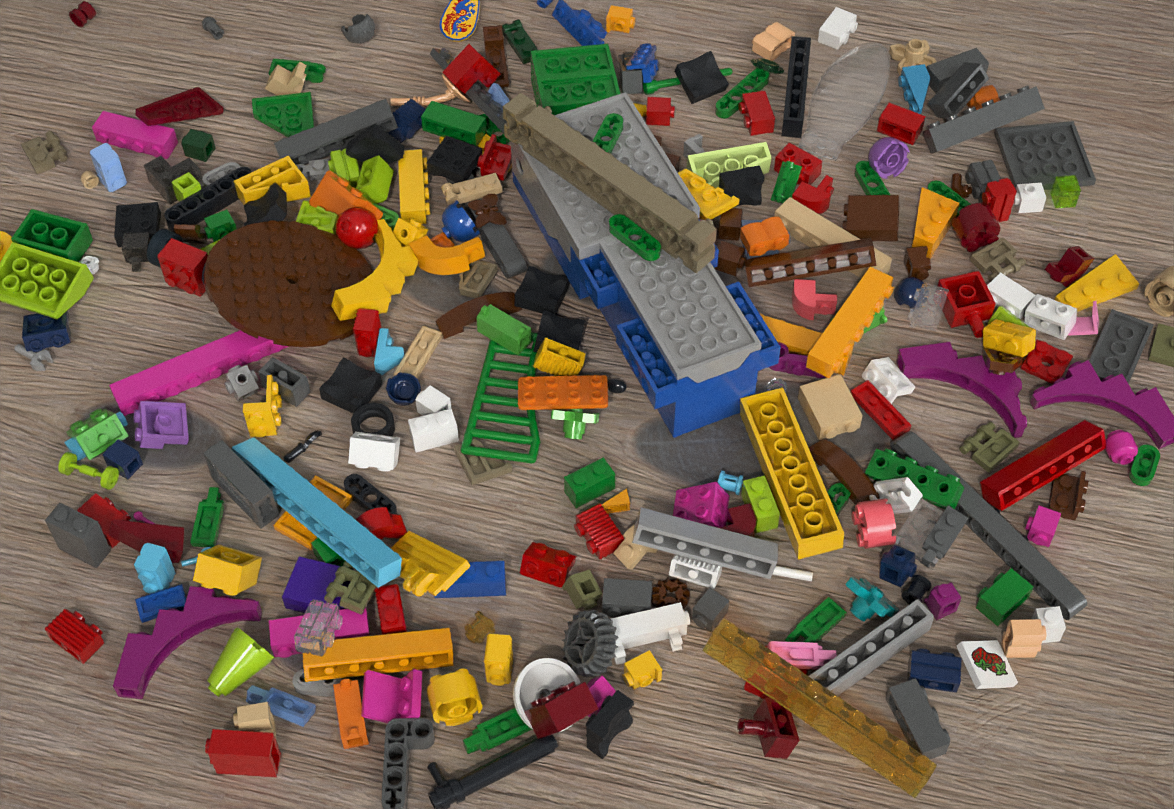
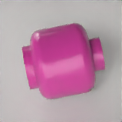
(1121, 447)

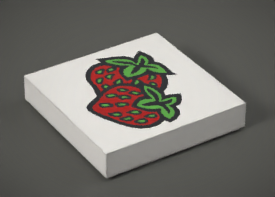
(987, 664)

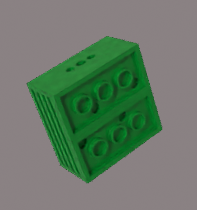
(572, 77)

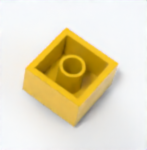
(227, 569)

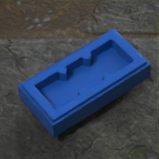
(149, 605)

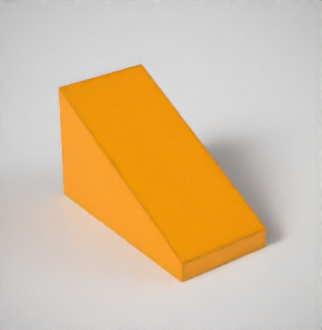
(617, 503)

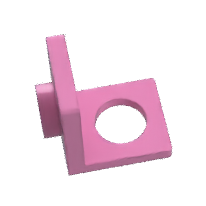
(1087, 325)

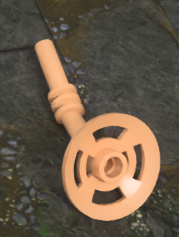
(451, 93)

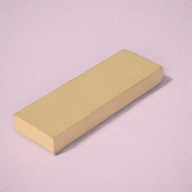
(419, 352)

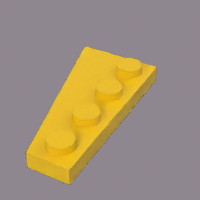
(1099, 285)

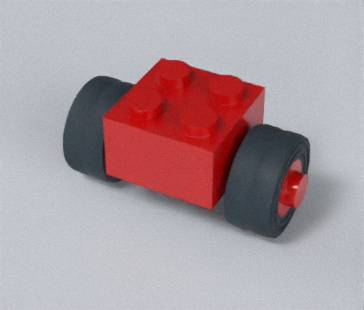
(180, 263)

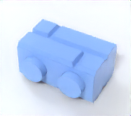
(108, 167)

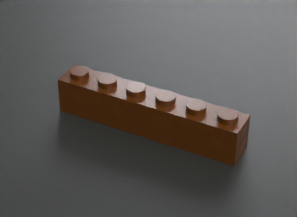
(810, 262)

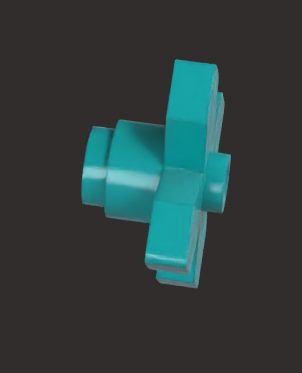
(869, 600)

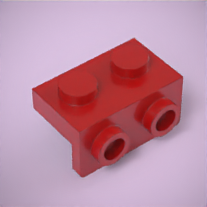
(495, 158)
(546, 564)

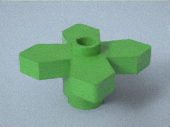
(574, 421)

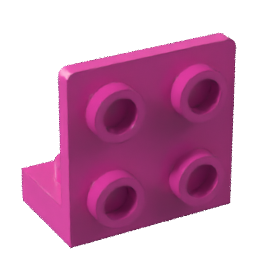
(702, 504)
(391, 697)

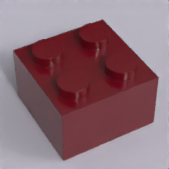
(560, 708)

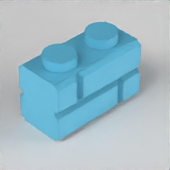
(154, 568)

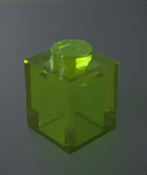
(1065, 191)

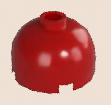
(356, 227)

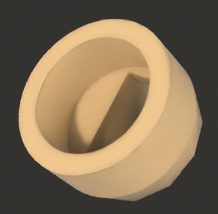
(89, 179)

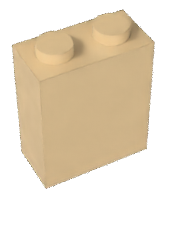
(830, 407)

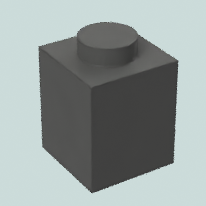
(710, 610)

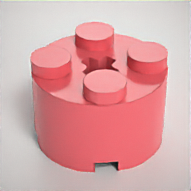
(874, 523)

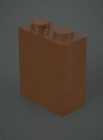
(872, 217)

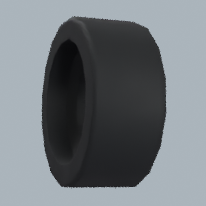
(373, 410)

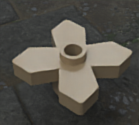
(912, 54)

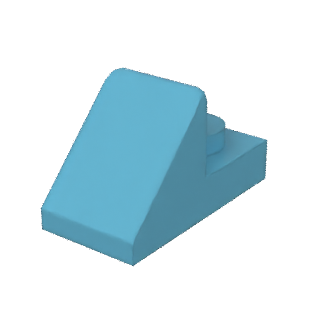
(386, 354)

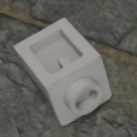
(693, 146)

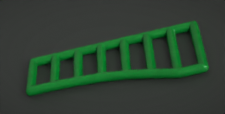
(480, 397)

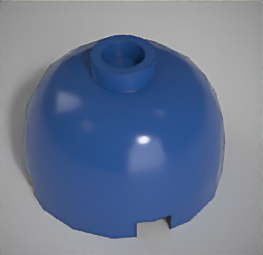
(458, 223)

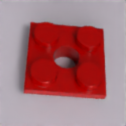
(1055, 357)

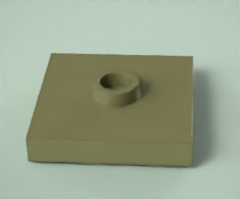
(1163, 345)

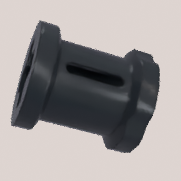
(917, 589)

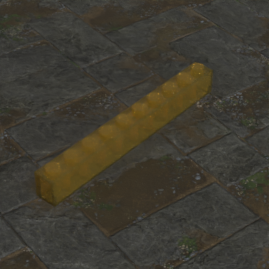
(820, 708)

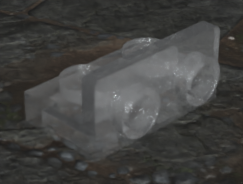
(928, 307)

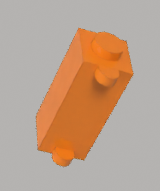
(349, 711)

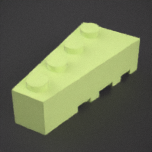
(712, 163)

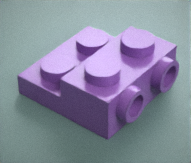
(160, 424)

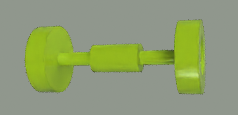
(69, 462)

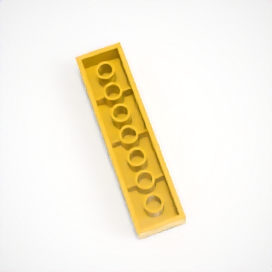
(791, 474)

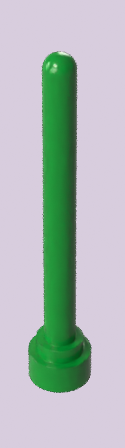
(651, 87)

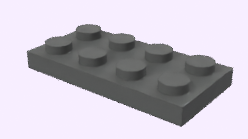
(1120, 345)

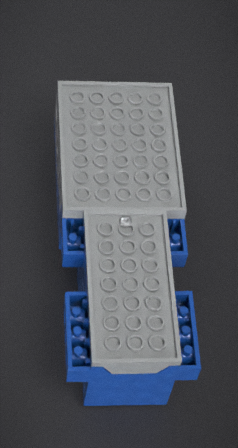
(679, 329)

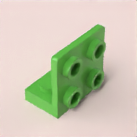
(97, 432)

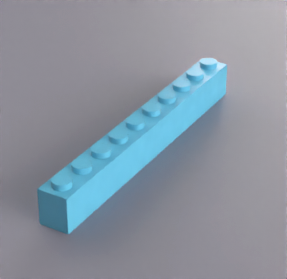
(321, 515)

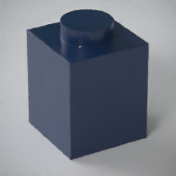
(123, 458)

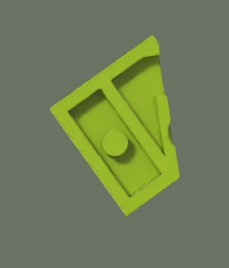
(317, 217)

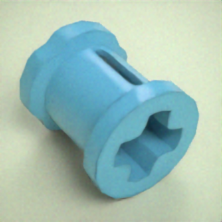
(730, 482)

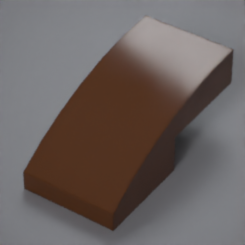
(190, 232)

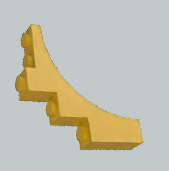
(386, 280)

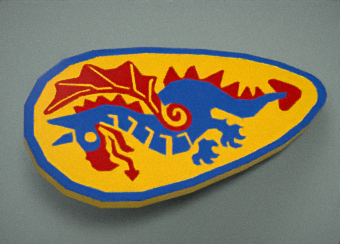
(460, 19)

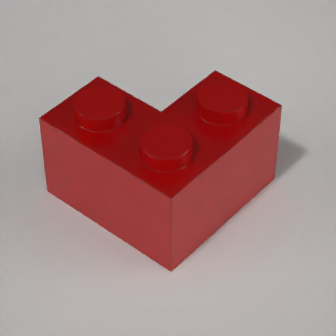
(469, 68)

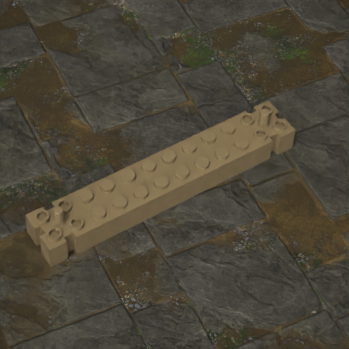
(609, 181)

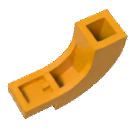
(446, 259)

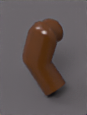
(963, 191)

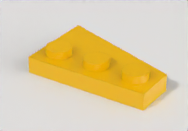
(710, 199)

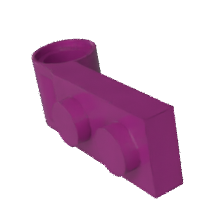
(793, 364)

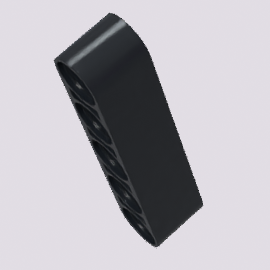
(205, 201)

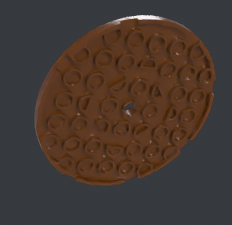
(251, 286)

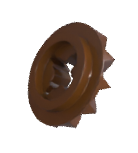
(659, 593)

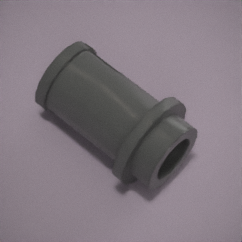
(209, 24)

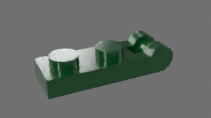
(519, 40)

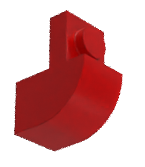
(815, 198)
(382, 523)

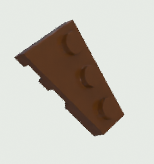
(1001, 362)

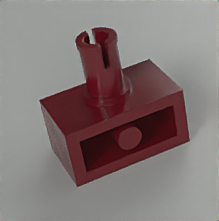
(774, 728)

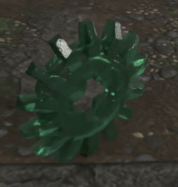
(768, 65)

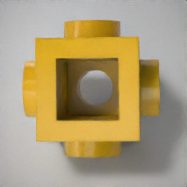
(409, 230)

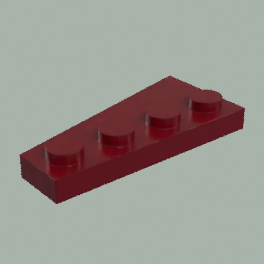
(179, 107)

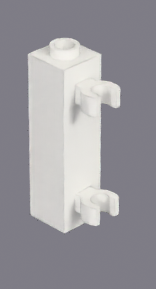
(649, 627)

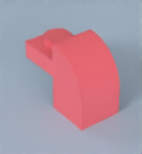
(808, 303)

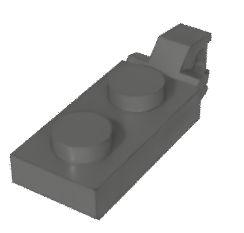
(943, 535)

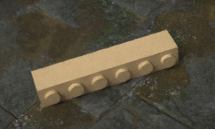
(818, 231)

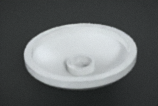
(540, 678)

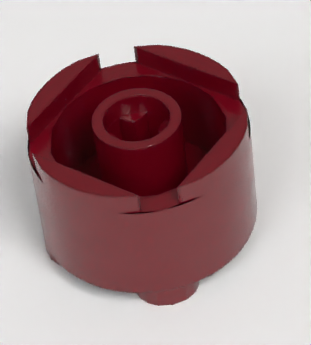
(976, 226)

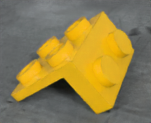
(264, 417)

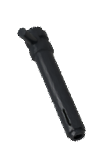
(457, 789)

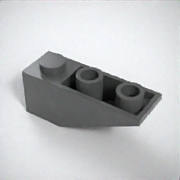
(630, 79)

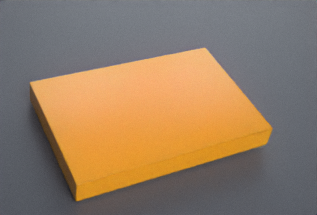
(295, 530)

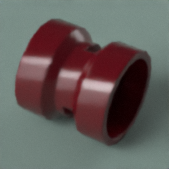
(82, 14)

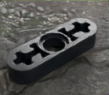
(367, 489)

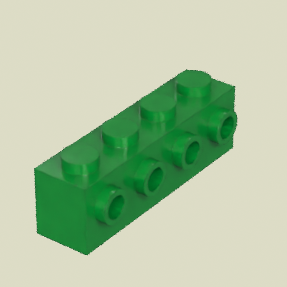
(935, 488)

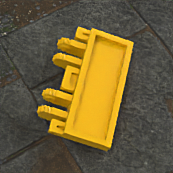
(427, 565)

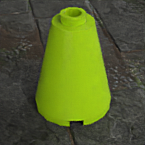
(237, 663)

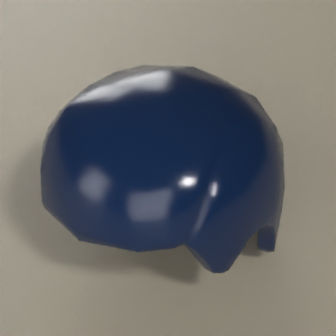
(906, 290)
(403, 389)

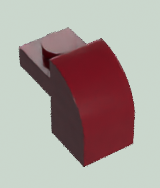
(1070, 267)
(741, 520)

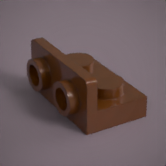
(1067, 495)

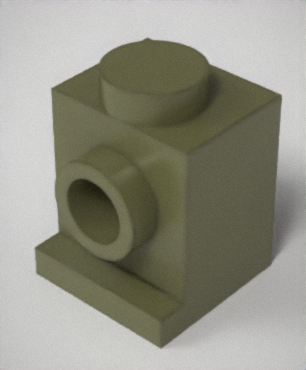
(583, 590)

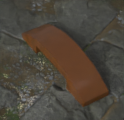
(495, 52)
(466, 313)
(844, 469)

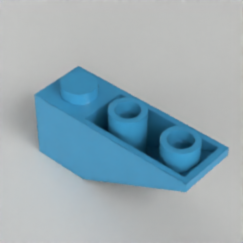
(915, 85)

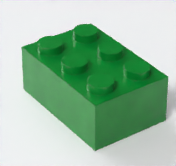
(54, 235)

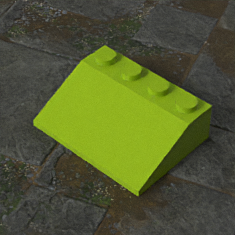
(41, 281)

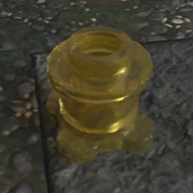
(479, 628)

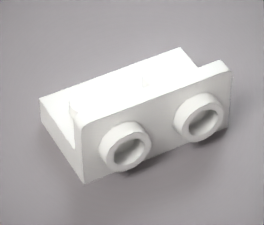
(887, 378)

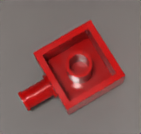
(967, 301)

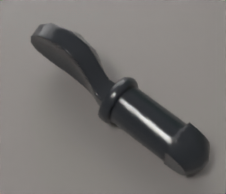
(616, 385)
(300, 448)

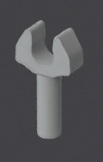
(35, 357)

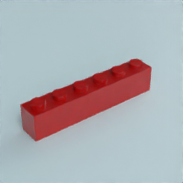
(1043, 465)

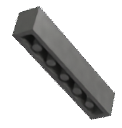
(984, 119)
(335, 134)

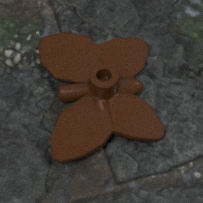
(486, 211)

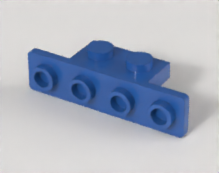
(579, 24)
(645, 59)

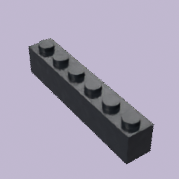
(796, 87)

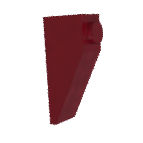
(137, 534)

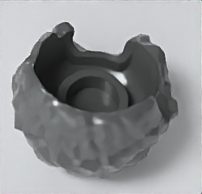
(361, 30)

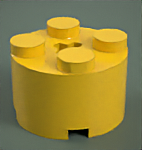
(454, 697)

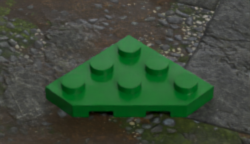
(285, 113)

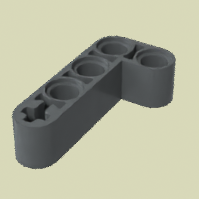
(401, 746)

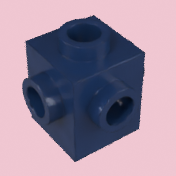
(897, 565)

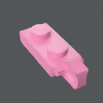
(802, 654)

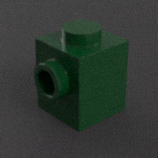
(198, 145)

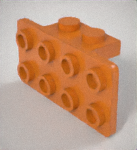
(337, 195)
(562, 392)

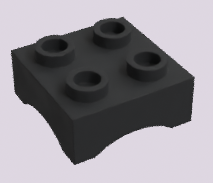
(701, 77)
(375, 142)
(454, 160)
(743, 184)
(267, 208)
(136, 219)
(541, 291)
(560, 330)
(350, 386)
(610, 721)

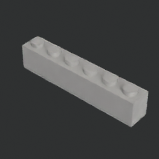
(705, 543)
(874, 648)

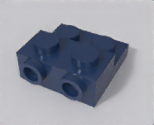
(45, 332)

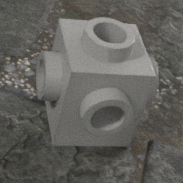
(241, 390)

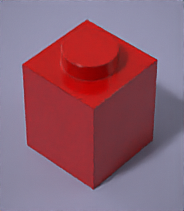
(659, 111)

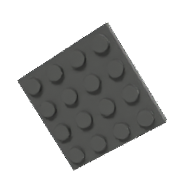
(1044, 152)

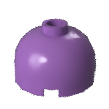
(888, 157)

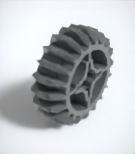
(590, 643)

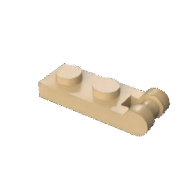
(472, 189)

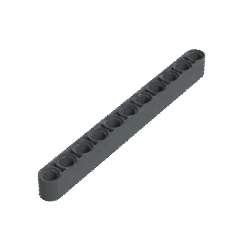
(999, 534)

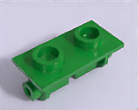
(786, 182)

